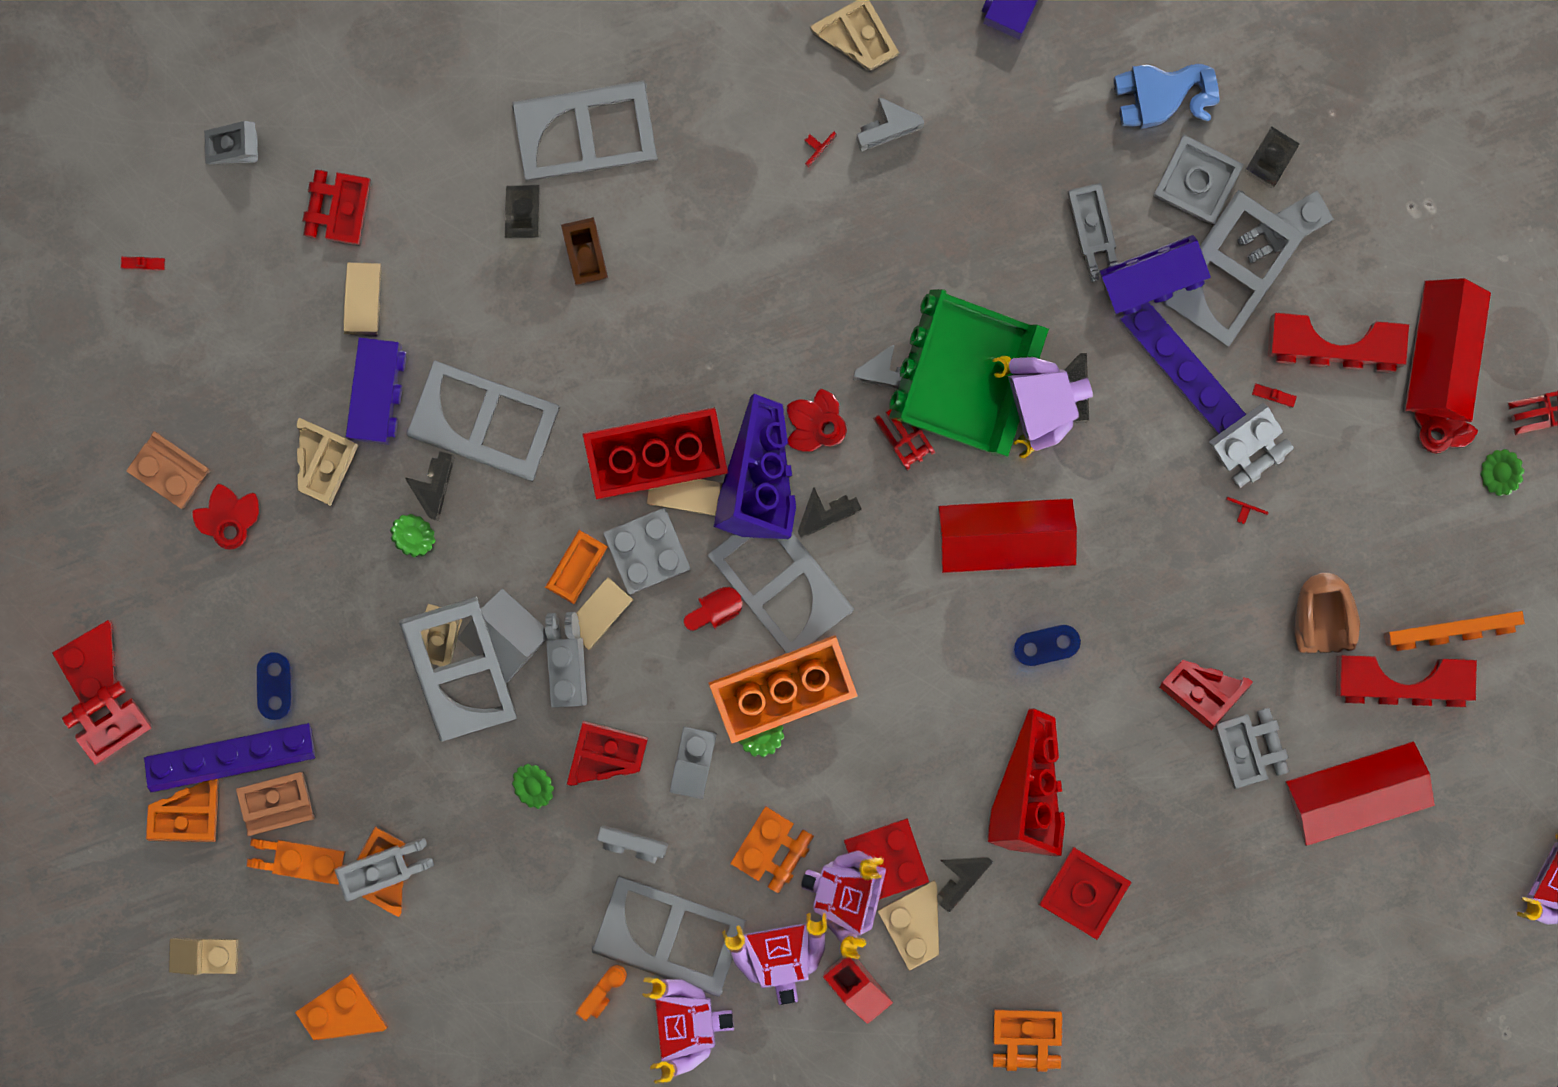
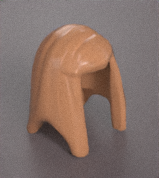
(1326, 616)

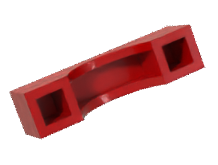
(1295, 338)
(1449, 681)

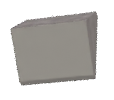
(512, 631)

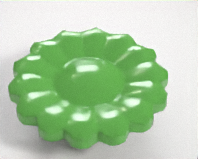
(1502, 472)
(412, 535)
(764, 742)
(532, 786)

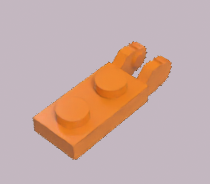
(299, 860)

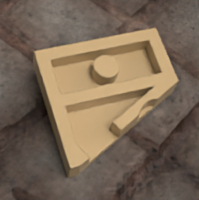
(857, 34)
(322, 461)
(914, 924)

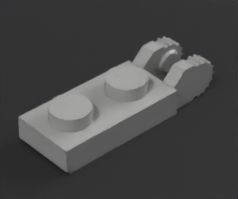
(1303, 215)
(1093, 226)
(565, 662)
(380, 870)

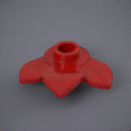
(811, 420)
(1454, 432)
(226, 512)

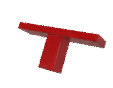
(817, 146)
(142, 263)
(1274, 395)
(1245, 509)

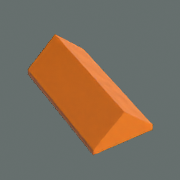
(783, 689)

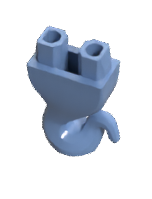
(1162, 92)

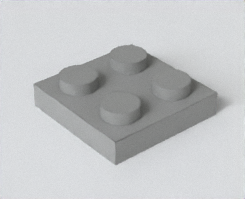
(1198, 180)
(647, 551)
(618, 840)

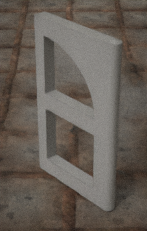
(536, 114)
(1193, 303)
(432, 428)
(828, 602)
(447, 715)
(617, 943)

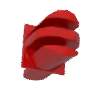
(1545, 411)
(916, 454)
(716, 608)

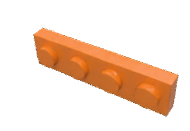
(1440, 633)

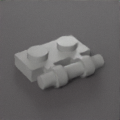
(1245, 438)
(1242, 750)

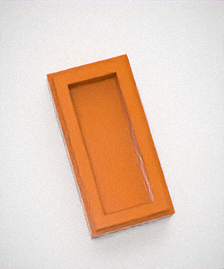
(576, 567)

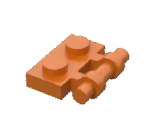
(762, 845)
(597, 999)
(1027, 1028)

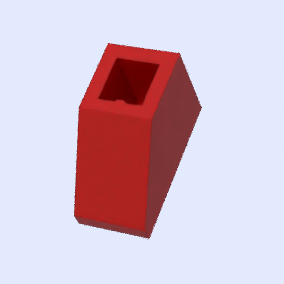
(857, 988)

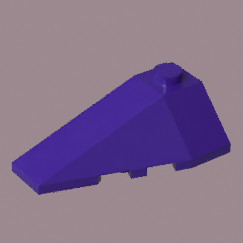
(756, 489)

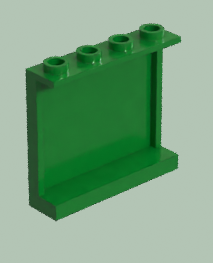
(951, 377)

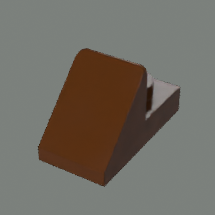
(584, 251)

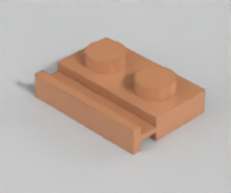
(168, 470)
(275, 803)

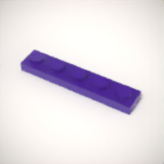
(1183, 368)
(229, 757)

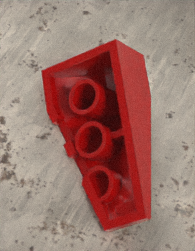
(1026, 805)

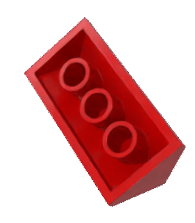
(1448, 349)
(655, 453)
(1008, 535)
(1361, 793)

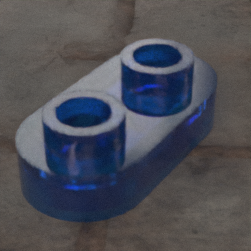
(1046, 645)
(274, 686)

